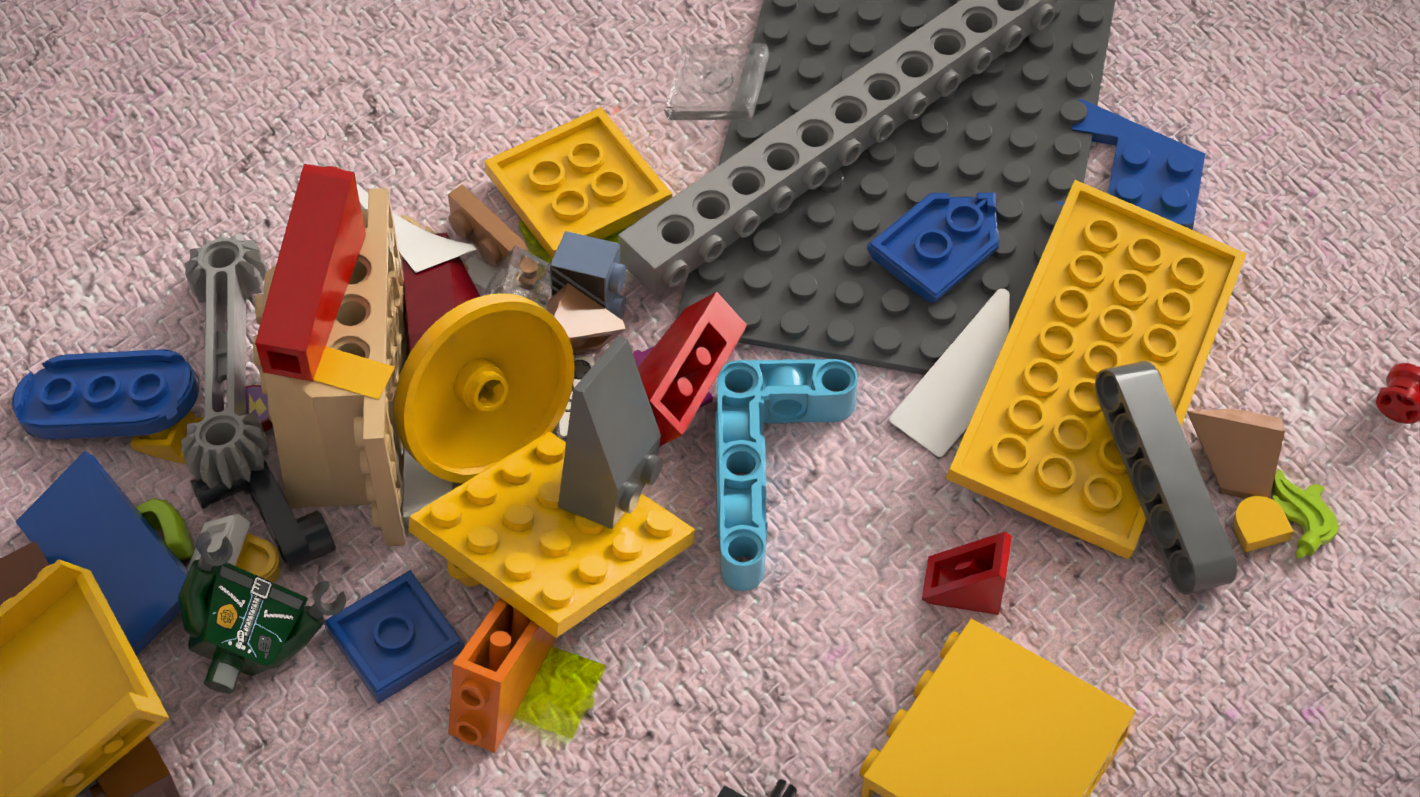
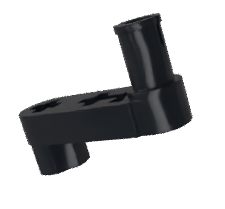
(296, 539)

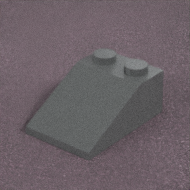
(609, 440)

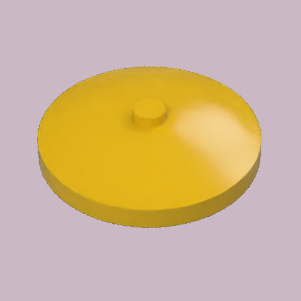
(483, 385)

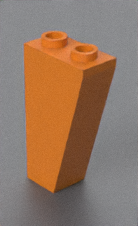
(495, 675)

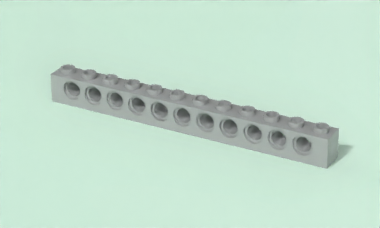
(824, 137)

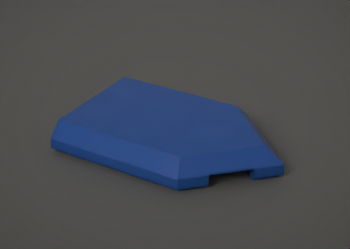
(938, 242)

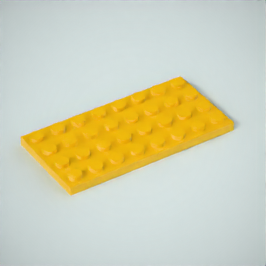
(1103, 296)

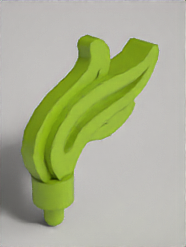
(1307, 510)

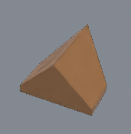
(583, 319)
(1240, 449)

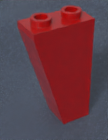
(311, 272)
(688, 362)

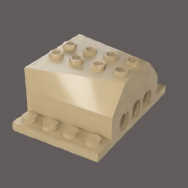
(332, 440)

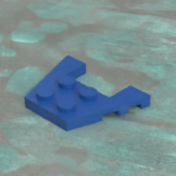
(1147, 166)

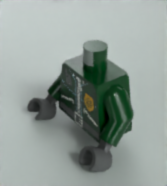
(243, 618)

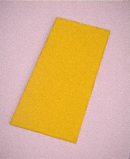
(353, 373)

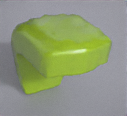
(164, 516)

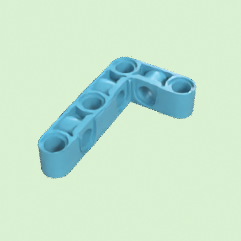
(772, 394)

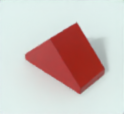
(969, 575)

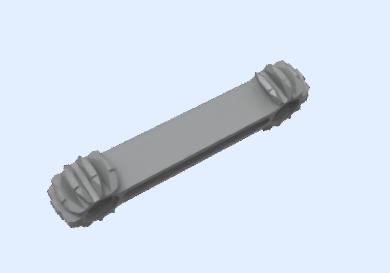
(227, 440)

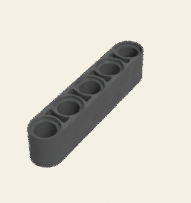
(1165, 477)

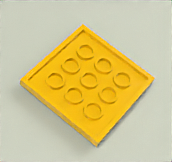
(536, 555)

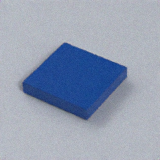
(394, 636)

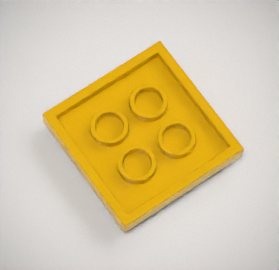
(577, 181)

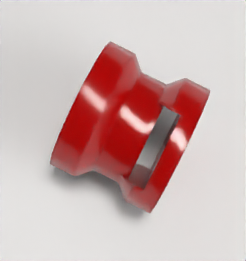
(1402, 395)

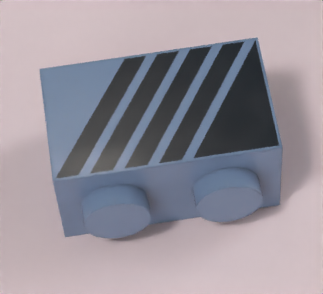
(592, 268)

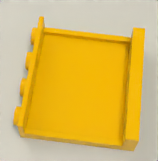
(67, 687)
(997, 727)

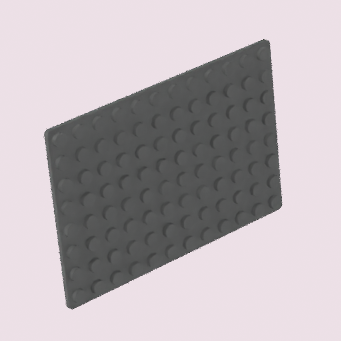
(808, 273)

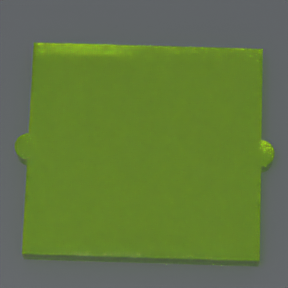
(561, 692)

